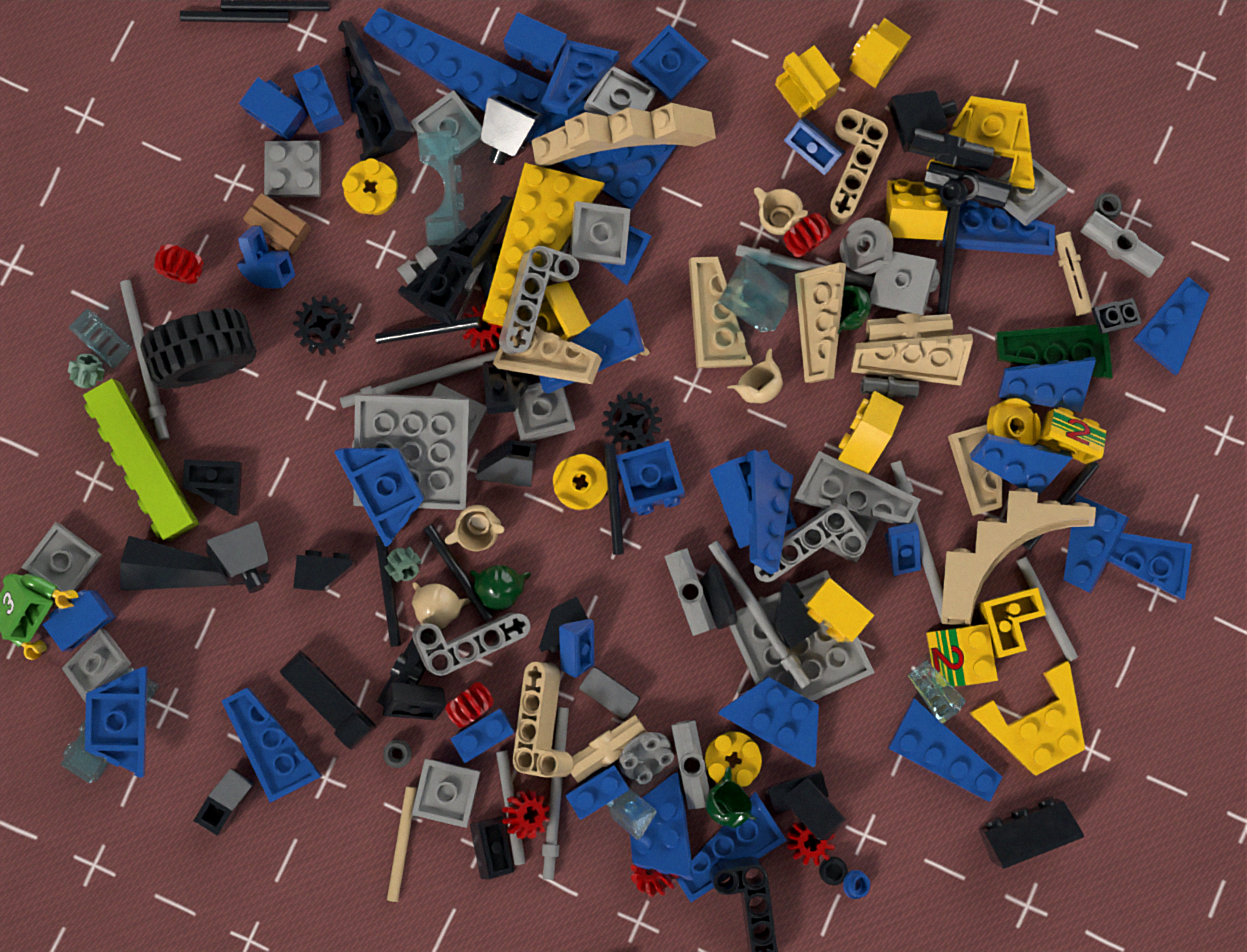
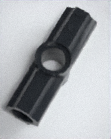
(950, 149)
(986, 188)
(408, 667)

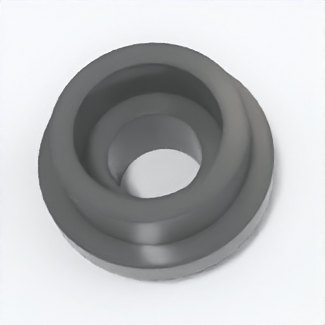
(1112, 200)
(388, 753)

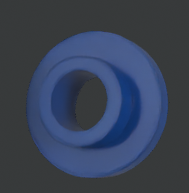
(856, 884)

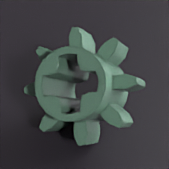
(86, 370)
(403, 564)

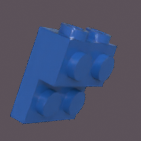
(650, 478)

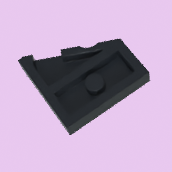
(503, 388)
(215, 482)

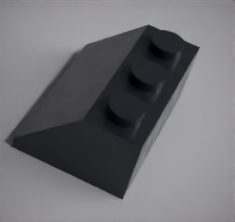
(1029, 832)

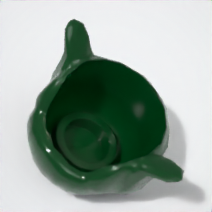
(855, 308)
(499, 586)
(728, 803)

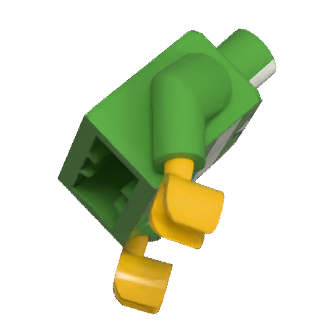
(24, 606)

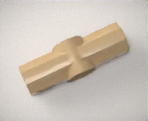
(908, 327)
(605, 748)

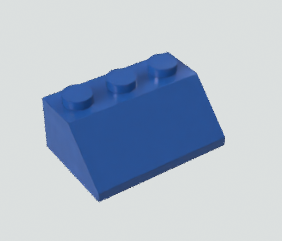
(734, 493)

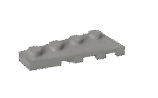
(862, 494)

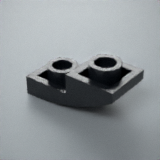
(1116, 316)

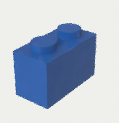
(534, 42)
(318, 99)
(273, 108)
(78, 623)
(483, 735)
(597, 791)

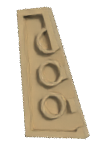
(715, 327)
(920, 359)

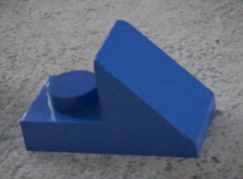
(903, 548)

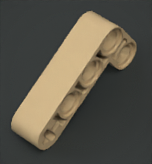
(855, 170)
(539, 684)

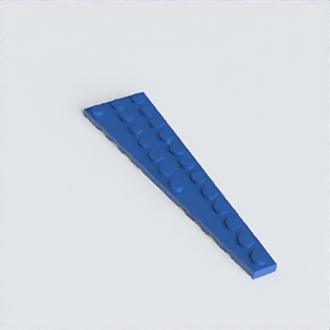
(476, 77)

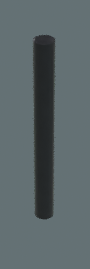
(276, 5)
(234, 16)
(948, 261)
(428, 330)
(1069, 494)
(614, 499)
(458, 572)
(388, 594)

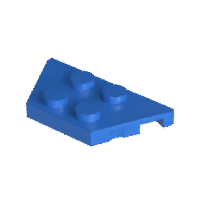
(382, 486)
(778, 717)
(118, 721)
(666, 839)

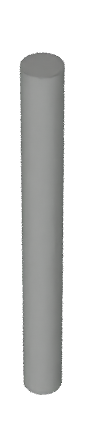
(1050, 616)
(508, 790)

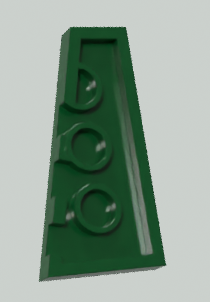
(1056, 344)

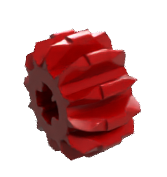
(807, 234)
(178, 264)
(484, 337)
(469, 704)
(533, 821)
(807, 852)
(651, 882)

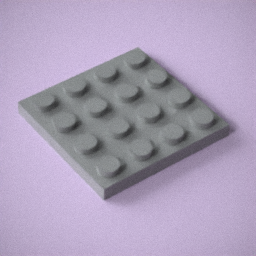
(429, 436)
(824, 660)

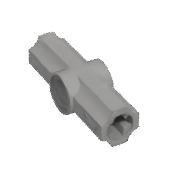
(1137, 253)
(695, 610)
(687, 746)

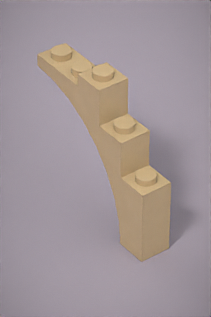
(627, 128)
(995, 540)

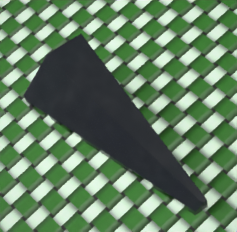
(380, 118)
(448, 280)
(158, 566)

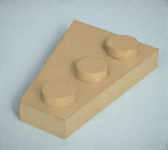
(980, 485)

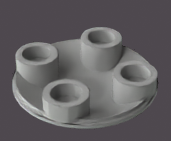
(645, 756)

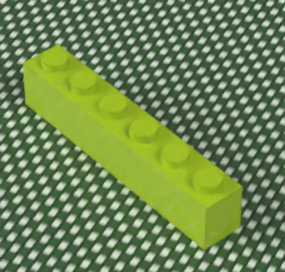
(140, 459)

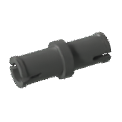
(889, 387)

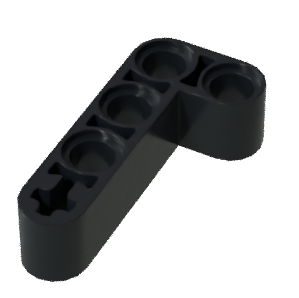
(347, 719)
(749, 889)

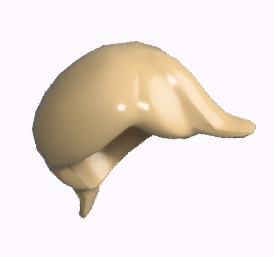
(779, 210)
(764, 374)
(476, 528)
(436, 604)

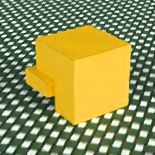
(807, 81)

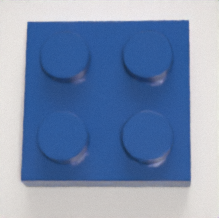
(669, 63)

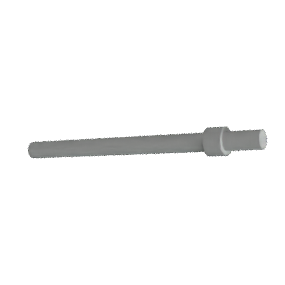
(764, 256)
(422, 378)
(156, 411)
(925, 554)
(789, 660)
(550, 849)

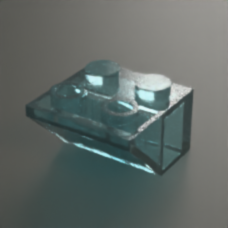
(756, 295)

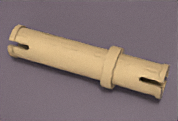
(1064, 242)

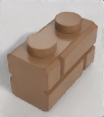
(277, 223)

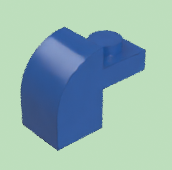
(263, 266)

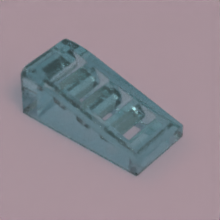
(84, 321)
(943, 698)

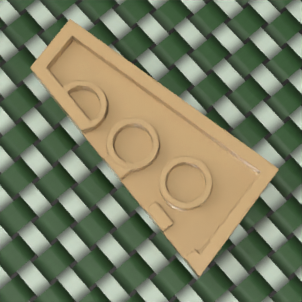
(819, 319)
(551, 358)

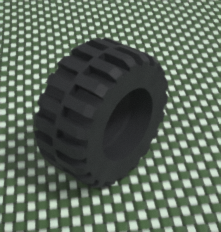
(198, 348)

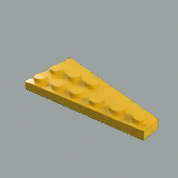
(538, 218)

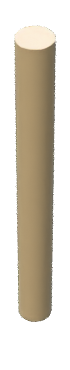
(401, 844)

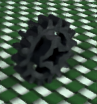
(313, 329)
(637, 433)

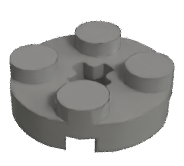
(880, 247)

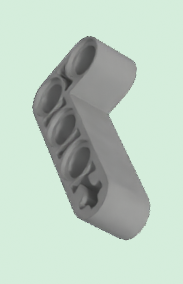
(532, 302)
(828, 532)
(474, 638)

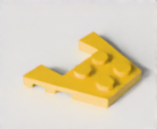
(1002, 127)
(1047, 733)

